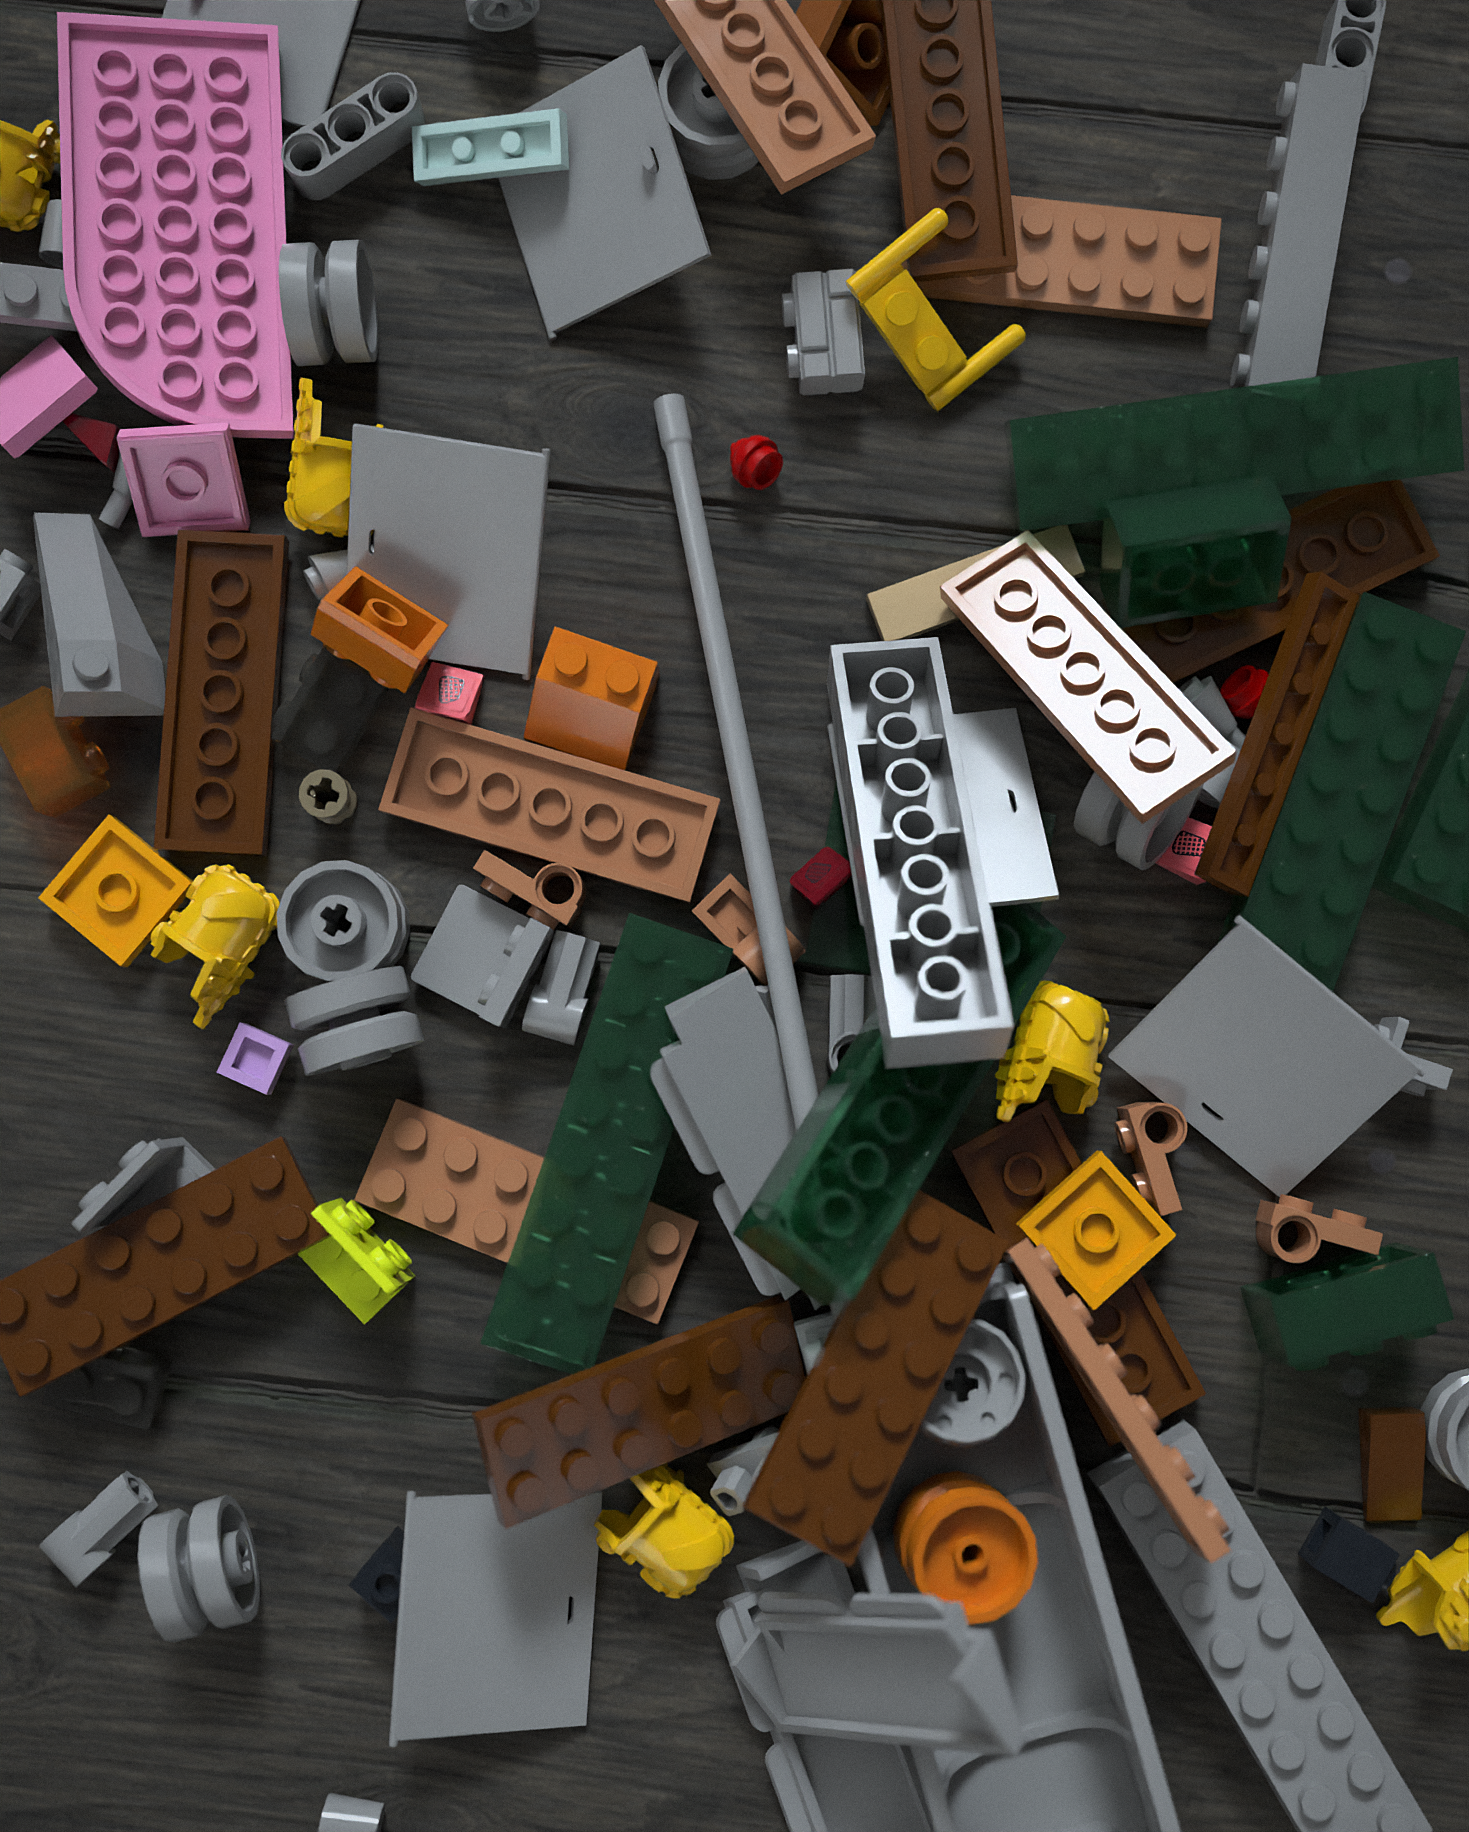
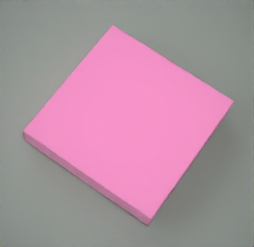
(40, 395)
(184, 479)

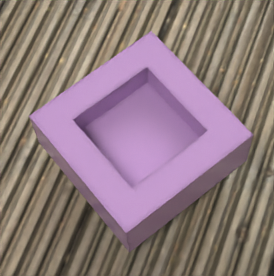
(255, 1058)

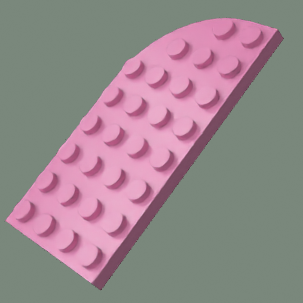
(177, 214)

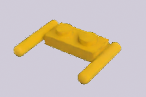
(913, 326)

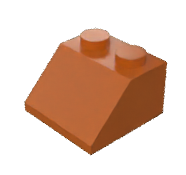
(377, 629)
(590, 699)

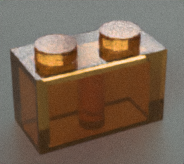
(51, 754)

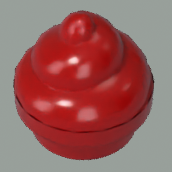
(755, 461)
(1244, 690)

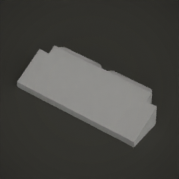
(729, 1100)
(879, 1672)
(821, 1779)

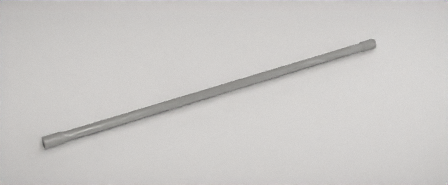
(677, 443)

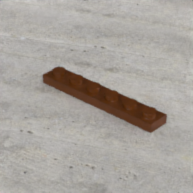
(1277, 734)

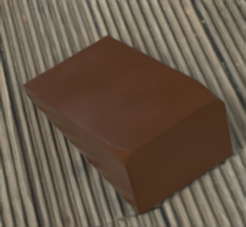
(1392, 1462)

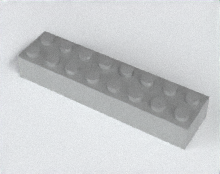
(916, 856)
(1260, 1653)

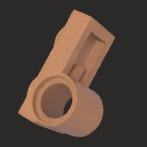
(506, 880)
(731, 919)
(1153, 1172)
(1341, 1229)

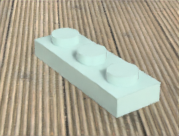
(490, 147)

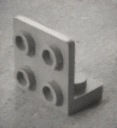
(482, 955)
(146, 1176)

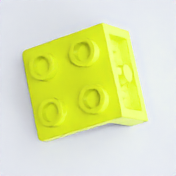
(355, 1260)

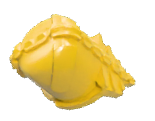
(24, 165)
(318, 472)
(223, 928)
(1054, 1046)
(667, 1533)
(1433, 1595)

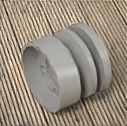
(999, 1378)

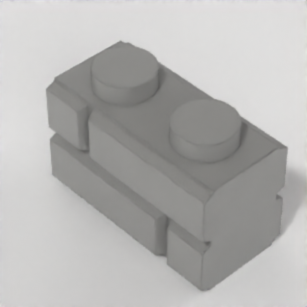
(826, 333)

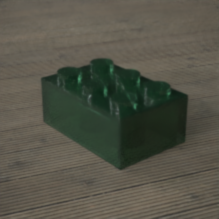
(1193, 551)
(1348, 1305)

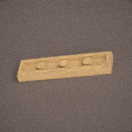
(916, 603)

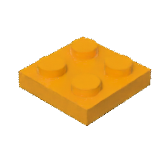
(116, 891)
(1096, 1229)

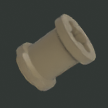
(324, 782)

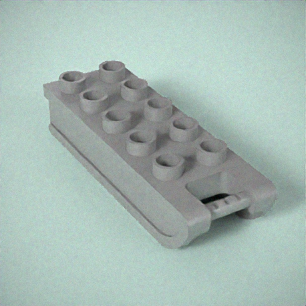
(1062, 1648)

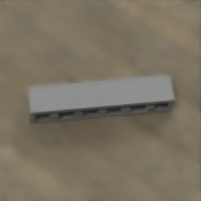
(1301, 225)

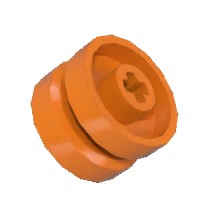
(965, 1545)

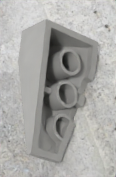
(93, 631)

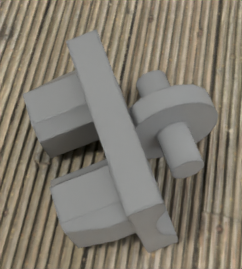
(738, 1468)

